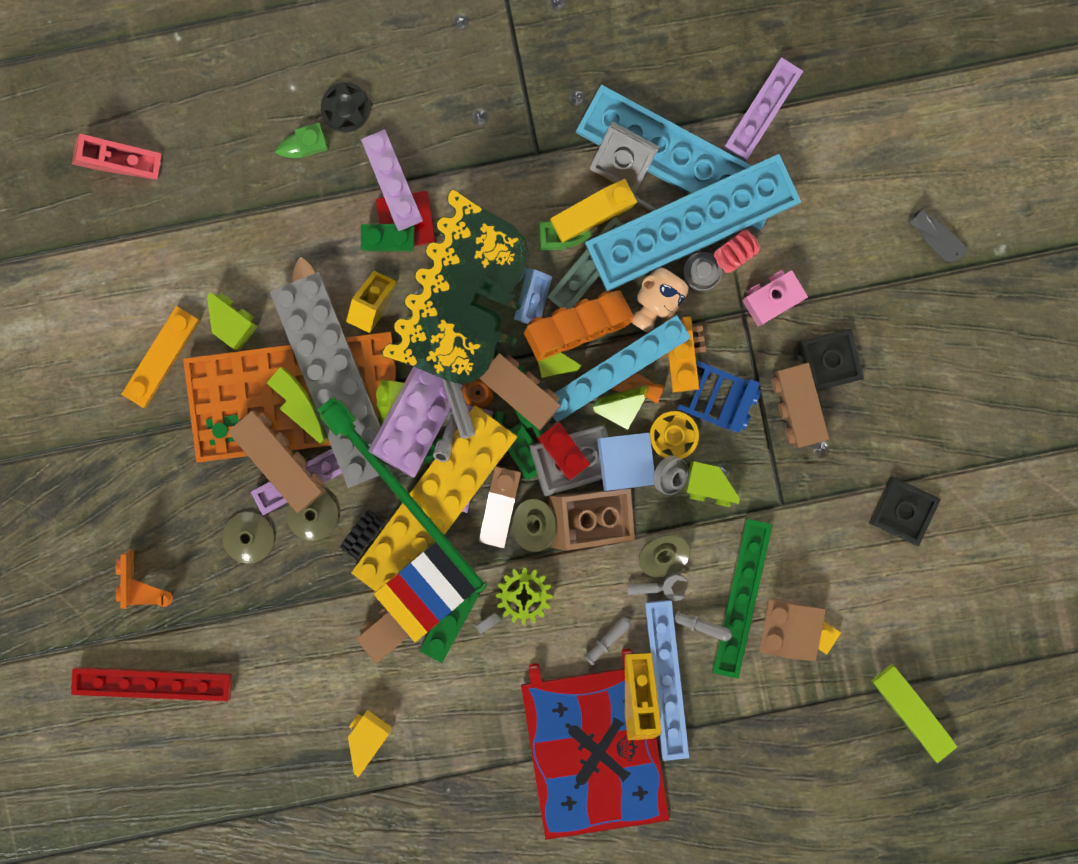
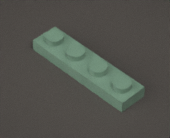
(578, 278)

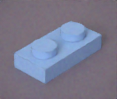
(533, 295)

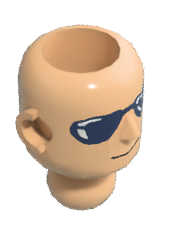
(660, 296)

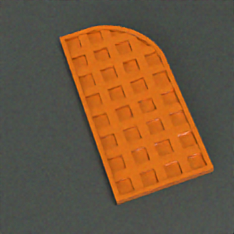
(238, 384)

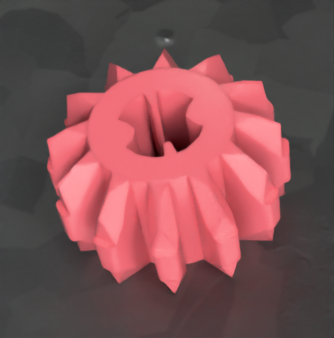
(737, 251)

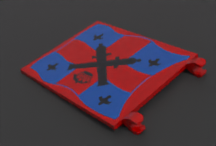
(582, 756)

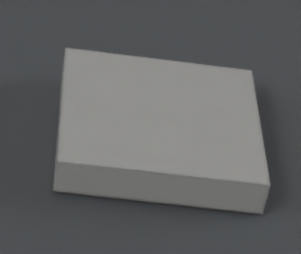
(624, 156)

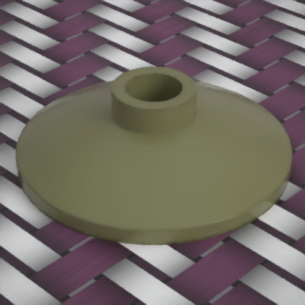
(526, 525)
(321, 526)
(260, 533)
(664, 555)

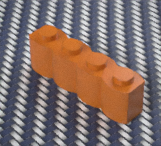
(578, 325)

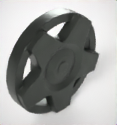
(345, 107)

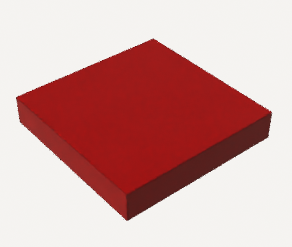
(424, 230)

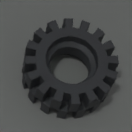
(362, 534)

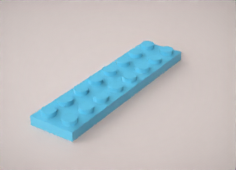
(681, 157)
(693, 222)

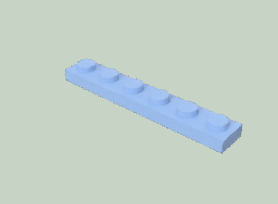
(667, 679)

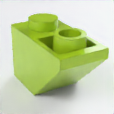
(228, 323)
(709, 482)

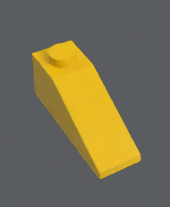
(594, 210)
(641, 698)

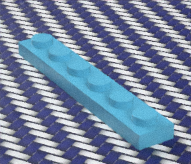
(621, 366)

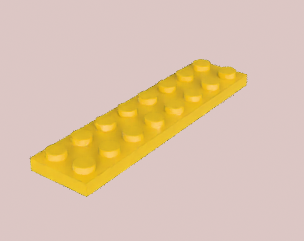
(441, 495)

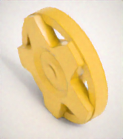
(674, 434)

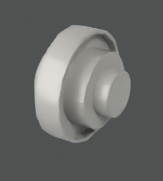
(702, 271)
(671, 475)

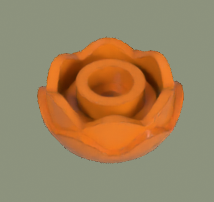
(483, 400)

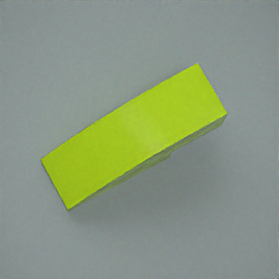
(298, 404)

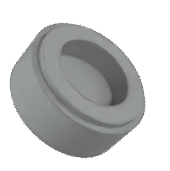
(488, 623)

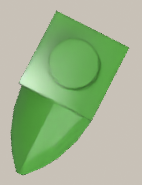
(303, 142)
(550, 241)

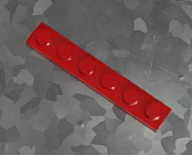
(151, 684)

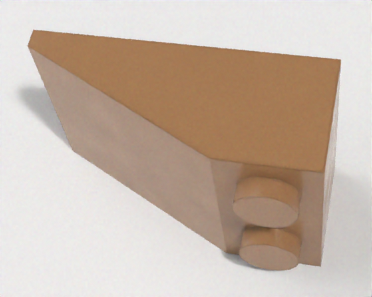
(592, 518)

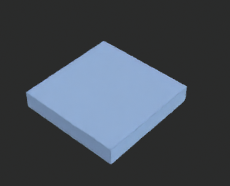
(626, 461)

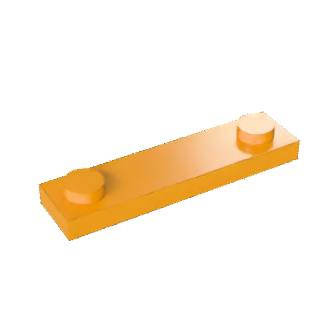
(160, 357)

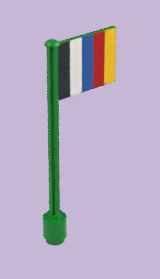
(438, 576)

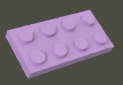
(412, 422)

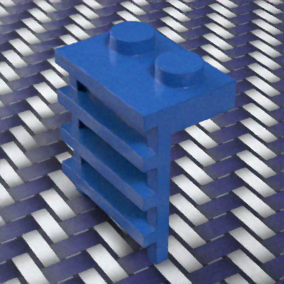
(736, 406)

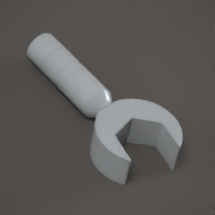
(666, 586)

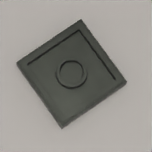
(832, 359)
(904, 511)

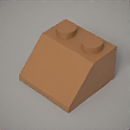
(792, 630)

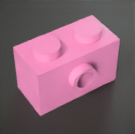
(775, 297)

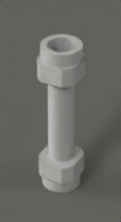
(444, 448)

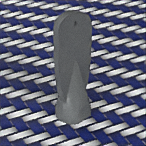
(938, 237)

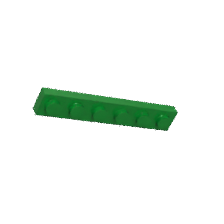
(742, 597)

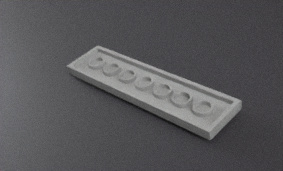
(328, 367)

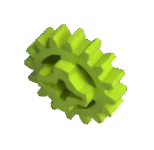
(511, 595)

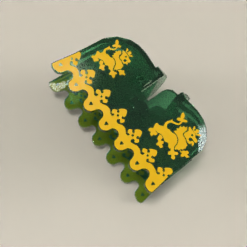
(447, 327)

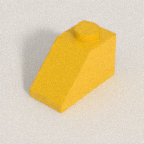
(370, 301)
(365, 739)

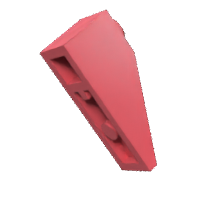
(115, 157)

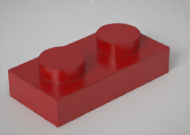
(563, 451)

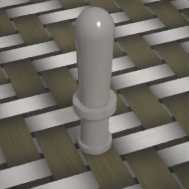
(708, 628)
(603, 645)

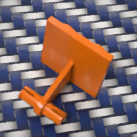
(136, 592)

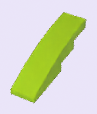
(914, 713)

